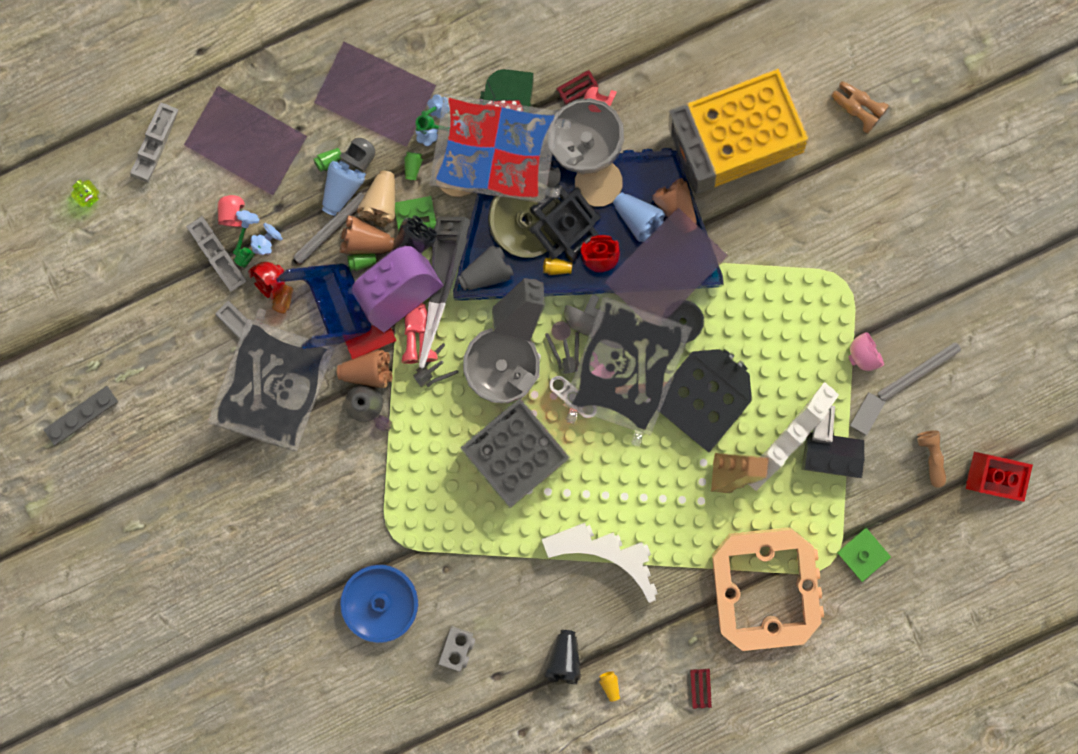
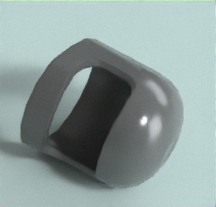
(359, 153)

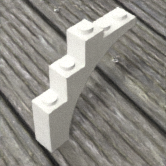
(797, 430)
(578, 540)

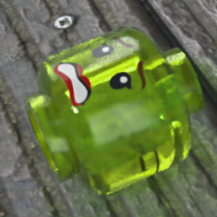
(85, 193)

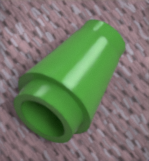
(324, 159)
(412, 165)
(360, 261)

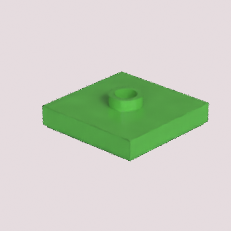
(863, 554)

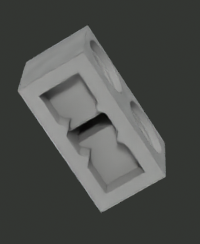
(452, 647)

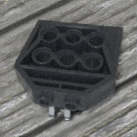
(730, 378)

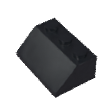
(841, 457)

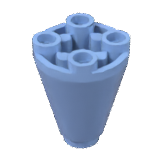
(340, 186)
(639, 216)

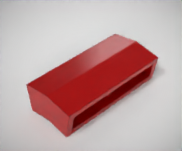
(370, 341)

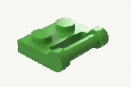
(420, 207)

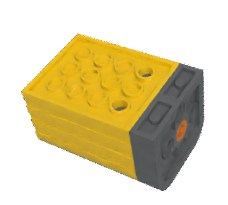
(737, 131)

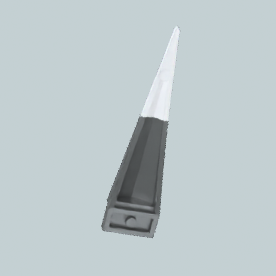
(445, 261)

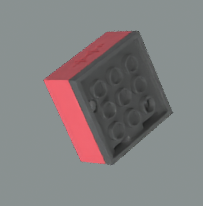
(515, 452)

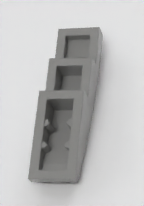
(154, 142)
(216, 253)

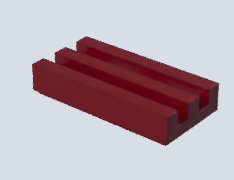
(563, 95)
(708, 687)

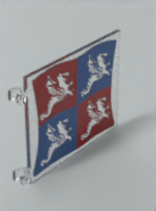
(495, 148)

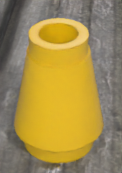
(556, 266)
(610, 685)

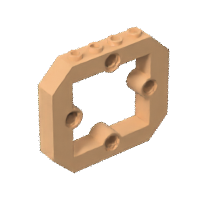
(785, 634)

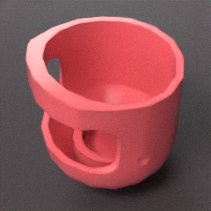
(594, 94)
(227, 210)

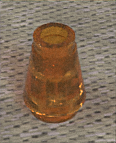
(283, 300)

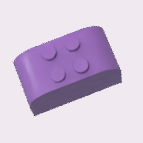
(395, 286)

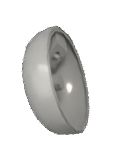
(593, 137)
(500, 366)

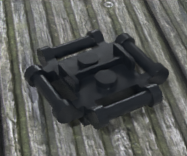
(565, 223)

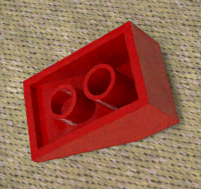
(999, 476)

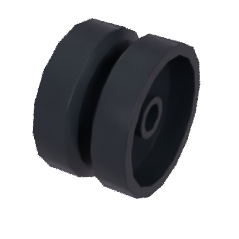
(693, 316)

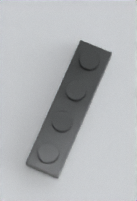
(81, 415)

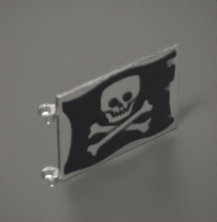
(626, 367)
(270, 385)

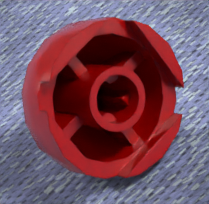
(600, 253)
(265, 276)

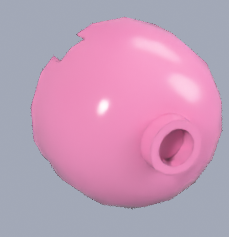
(865, 354)

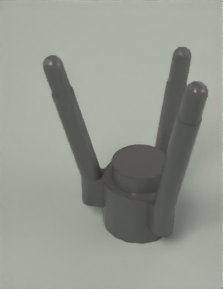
(569, 363)
(424, 375)

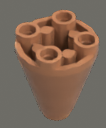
(675, 197)
(364, 238)
(367, 370)

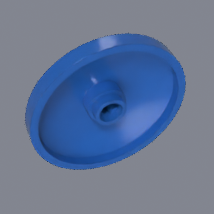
(379, 603)

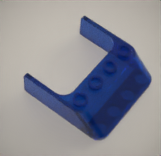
(335, 301)

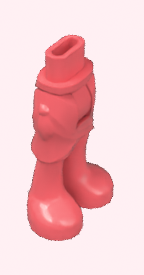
(416, 323)

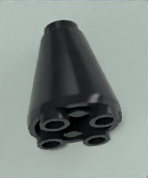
(414, 234)
(564, 659)

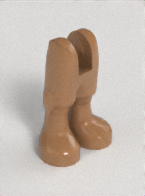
(853, 103)
(936, 459)

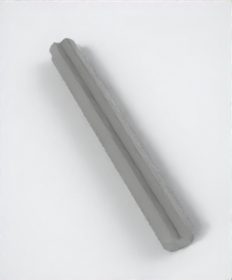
(328, 229)
(919, 371)

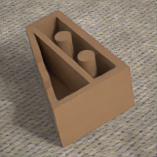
(736, 471)

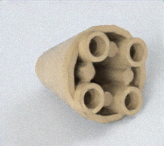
(379, 200)

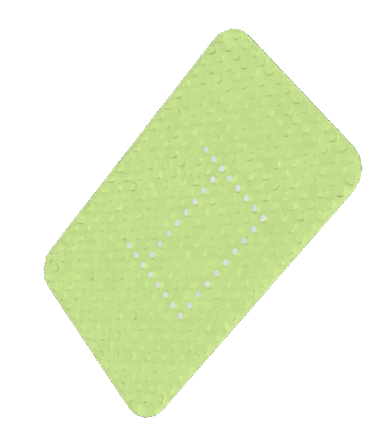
(778, 320)

